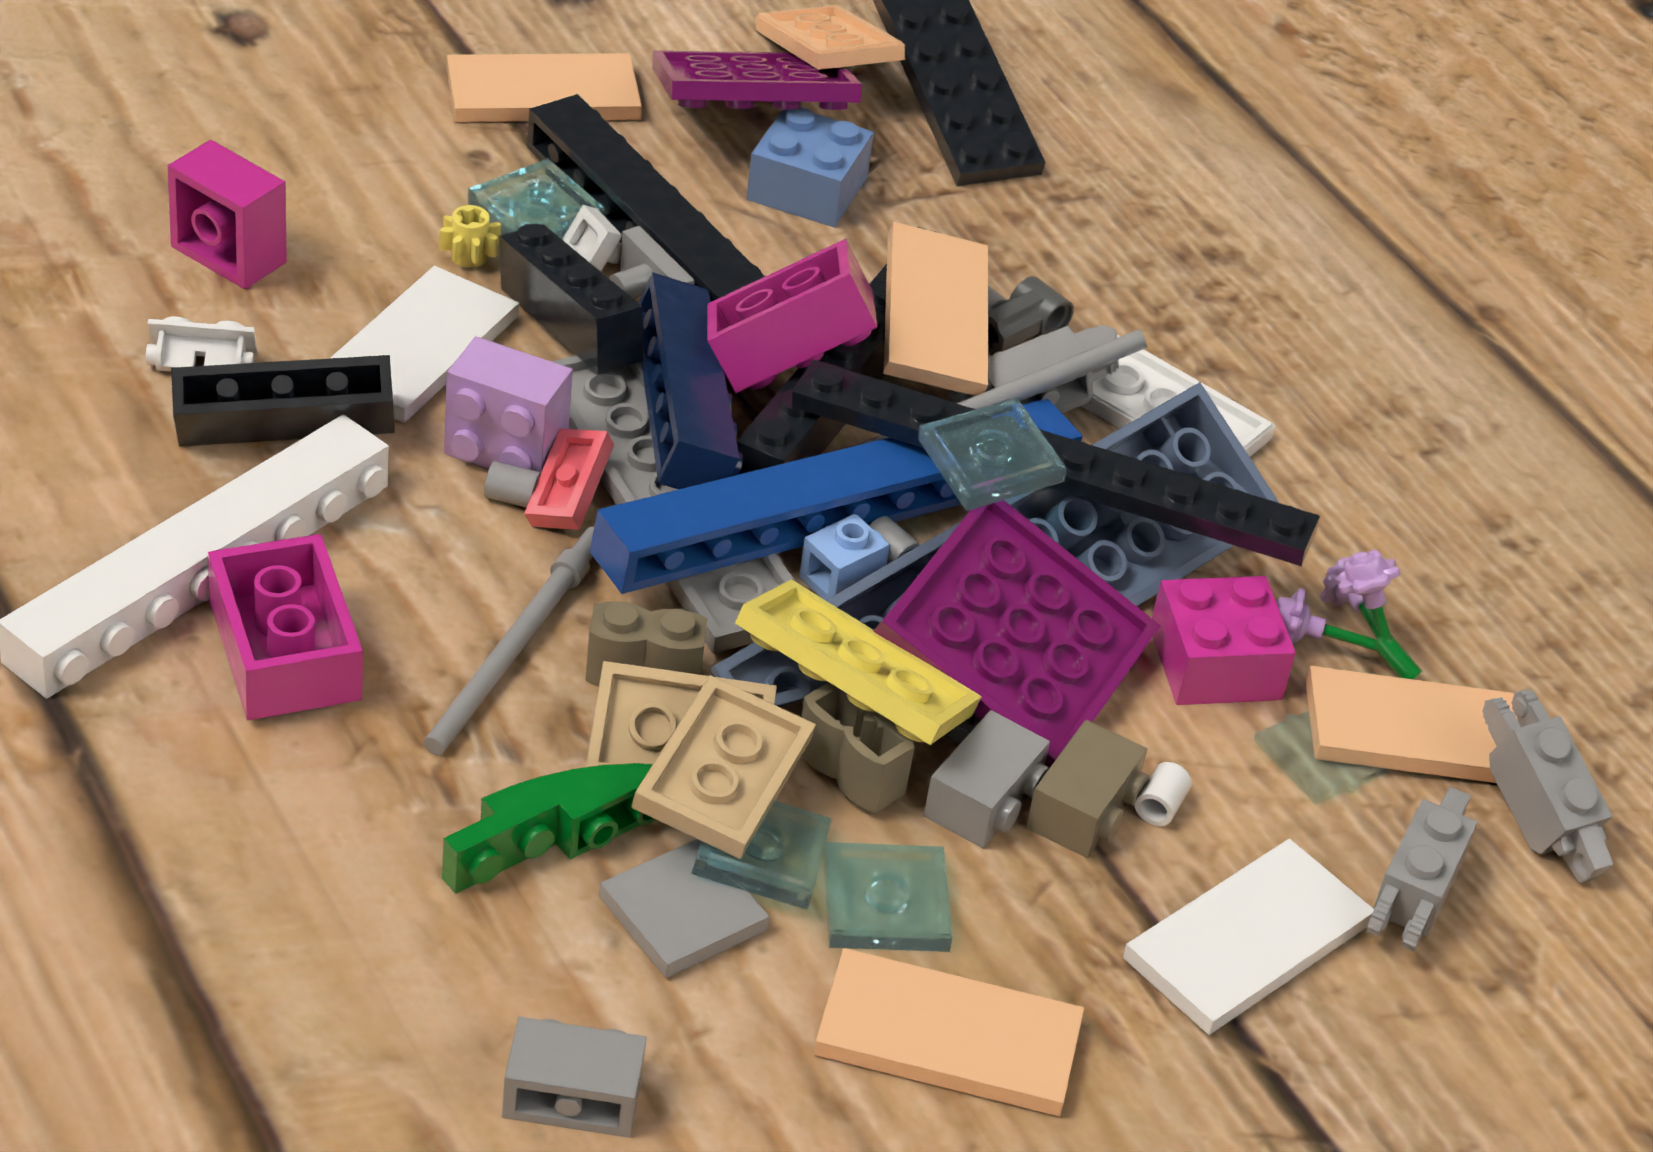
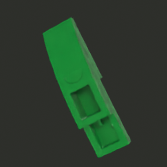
(565, 809)

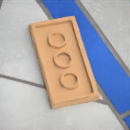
(829, 37)
(510, 84)
(936, 310)
(1400, 723)
(950, 1031)

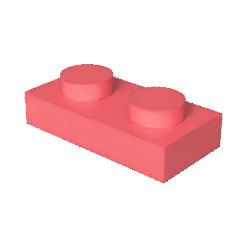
(569, 479)

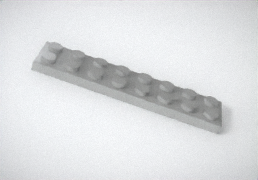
(618, 405)

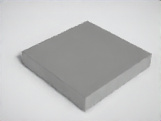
(678, 914)

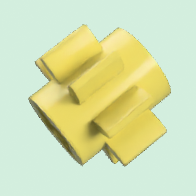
(469, 236)

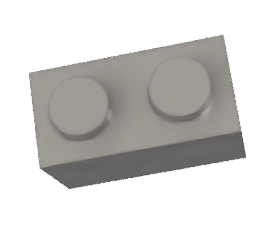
(987, 779)
(573, 1076)

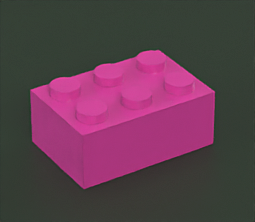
(791, 317)
(285, 626)

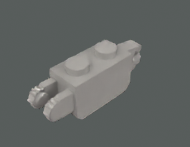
(1043, 352)
(1548, 784)
(1424, 868)

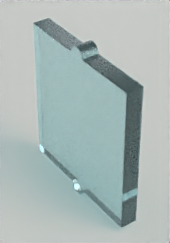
(1292, 750)

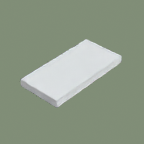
(428, 333)
(1147, 382)
(1248, 935)

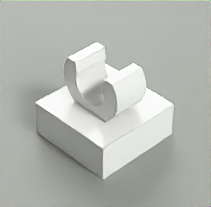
(594, 237)

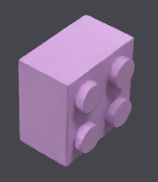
(504, 406)

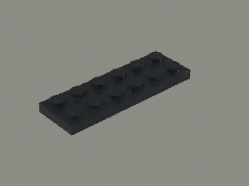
(962, 90)

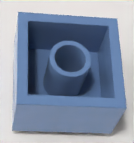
(810, 165)

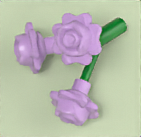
(1360, 583)

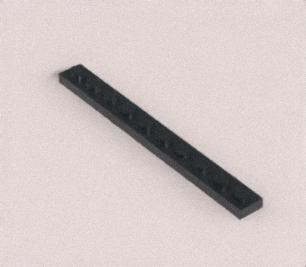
(1090, 470)

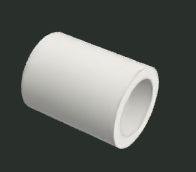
(1163, 794)

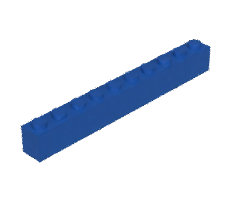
(774, 508)

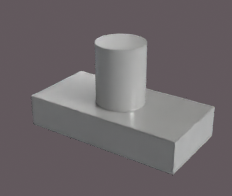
(640, 258)

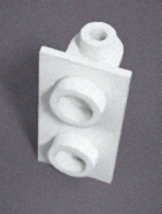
(179, 341)

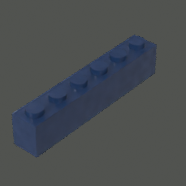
(685, 388)

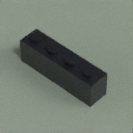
(571, 298)
(280, 399)

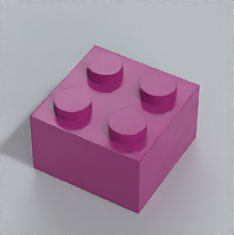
(227, 213)
(1222, 640)

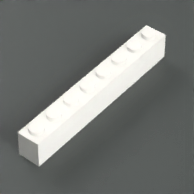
(166, 568)

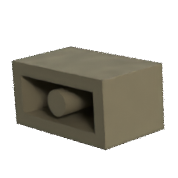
(1087, 789)

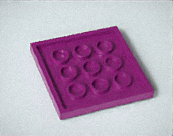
(752, 77)
(1020, 624)

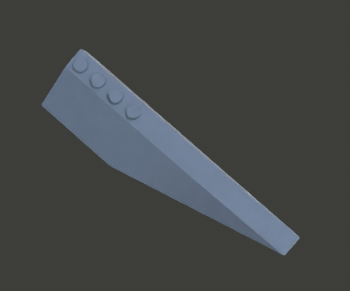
(1115, 544)

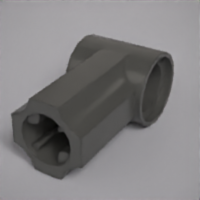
(1029, 311)

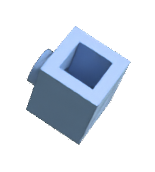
(842, 556)

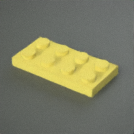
(857, 661)

